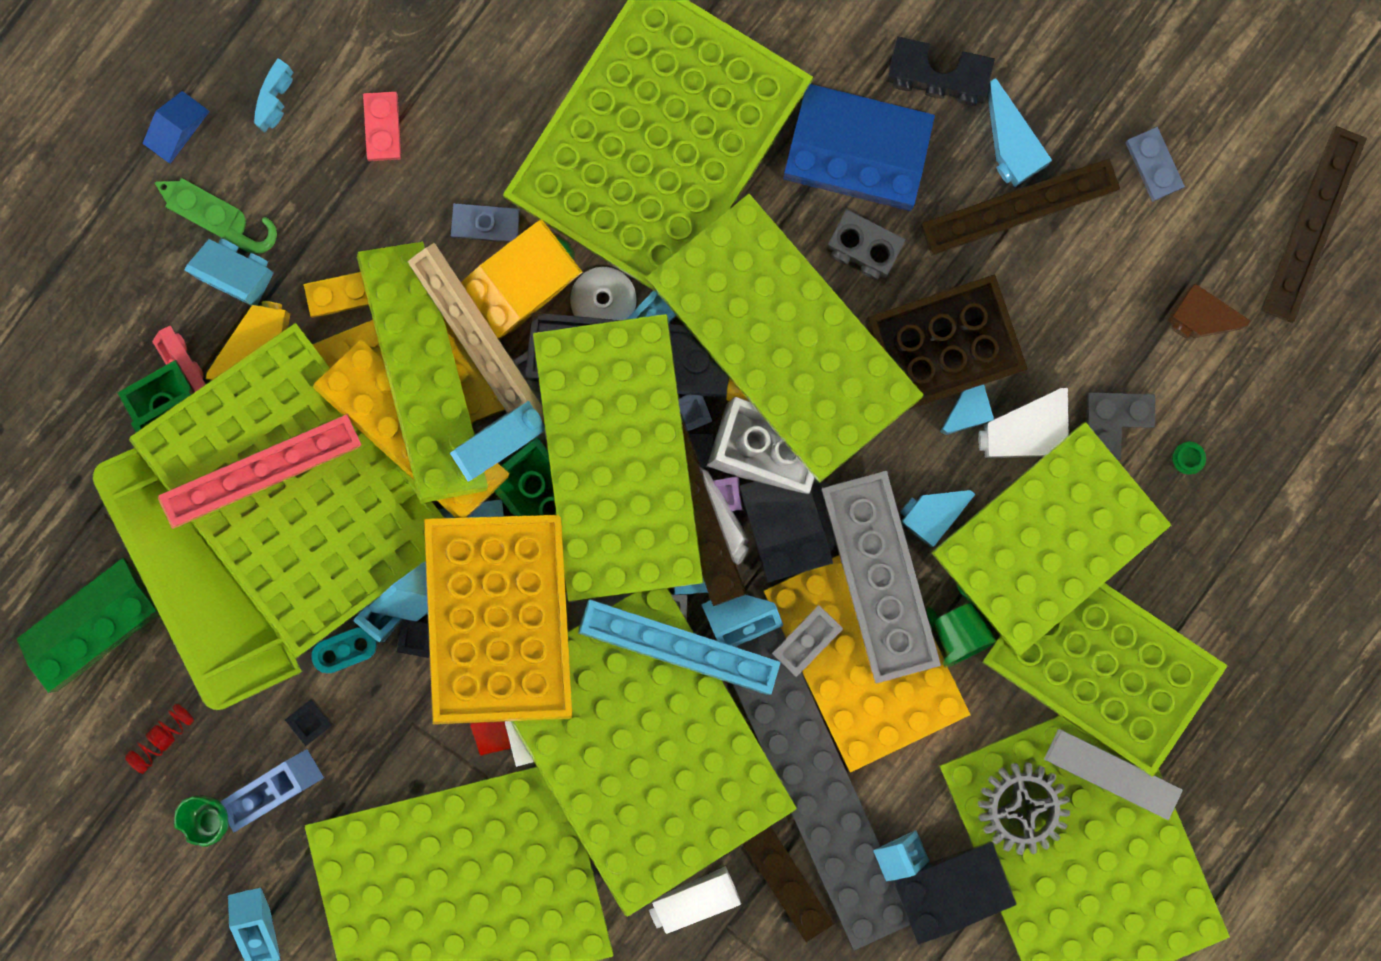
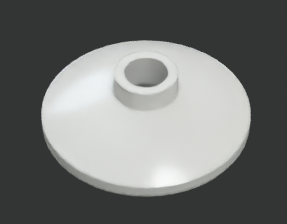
(606, 280)

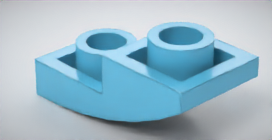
(268, 107)

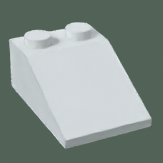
(754, 451)

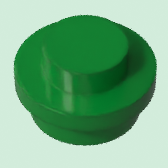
(1189, 458)

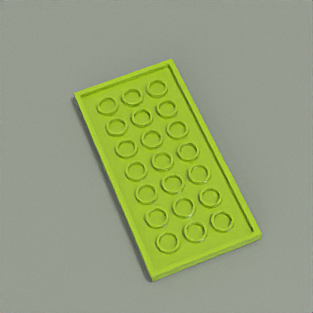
(784, 337)
(618, 457)

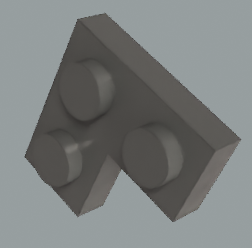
(1113, 411)

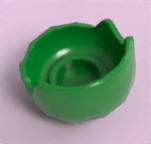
(201, 820)

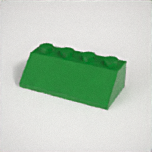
(87, 626)

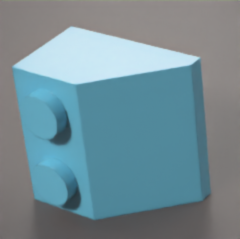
(231, 272)
(405, 597)

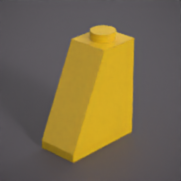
(254, 331)

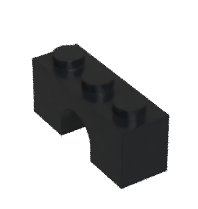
(911, 70)

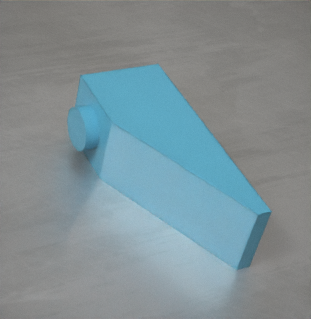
(1015, 144)
(498, 440)

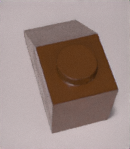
(1204, 315)

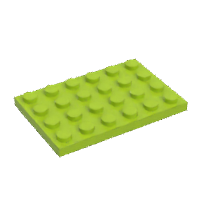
(1051, 538)
(1115, 676)

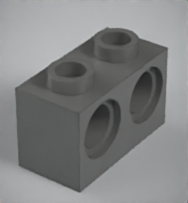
(868, 236)

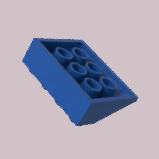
(859, 147)

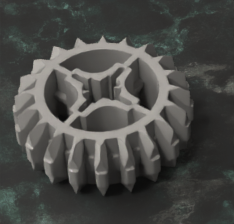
(1027, 824)

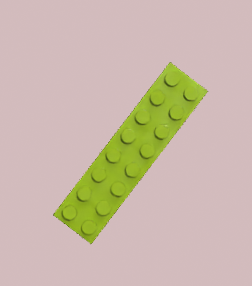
(419, 372)

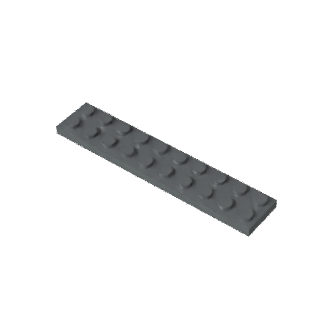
(825, 801)

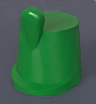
(961, 633)

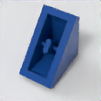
(174, 126)

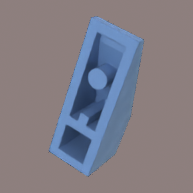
(271, 790)

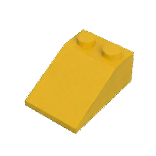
(520, 278)

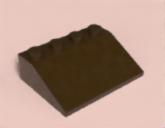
(951, 339)

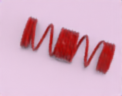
(160, 738)

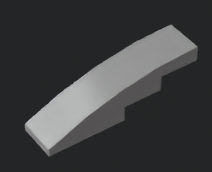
(1113, 774)

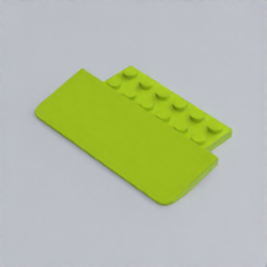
(205, 610)

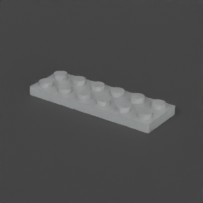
(880, 577)

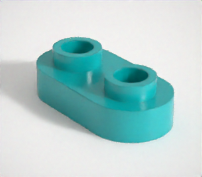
(344, 649)

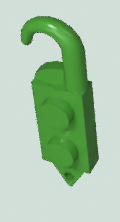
(213, 215)

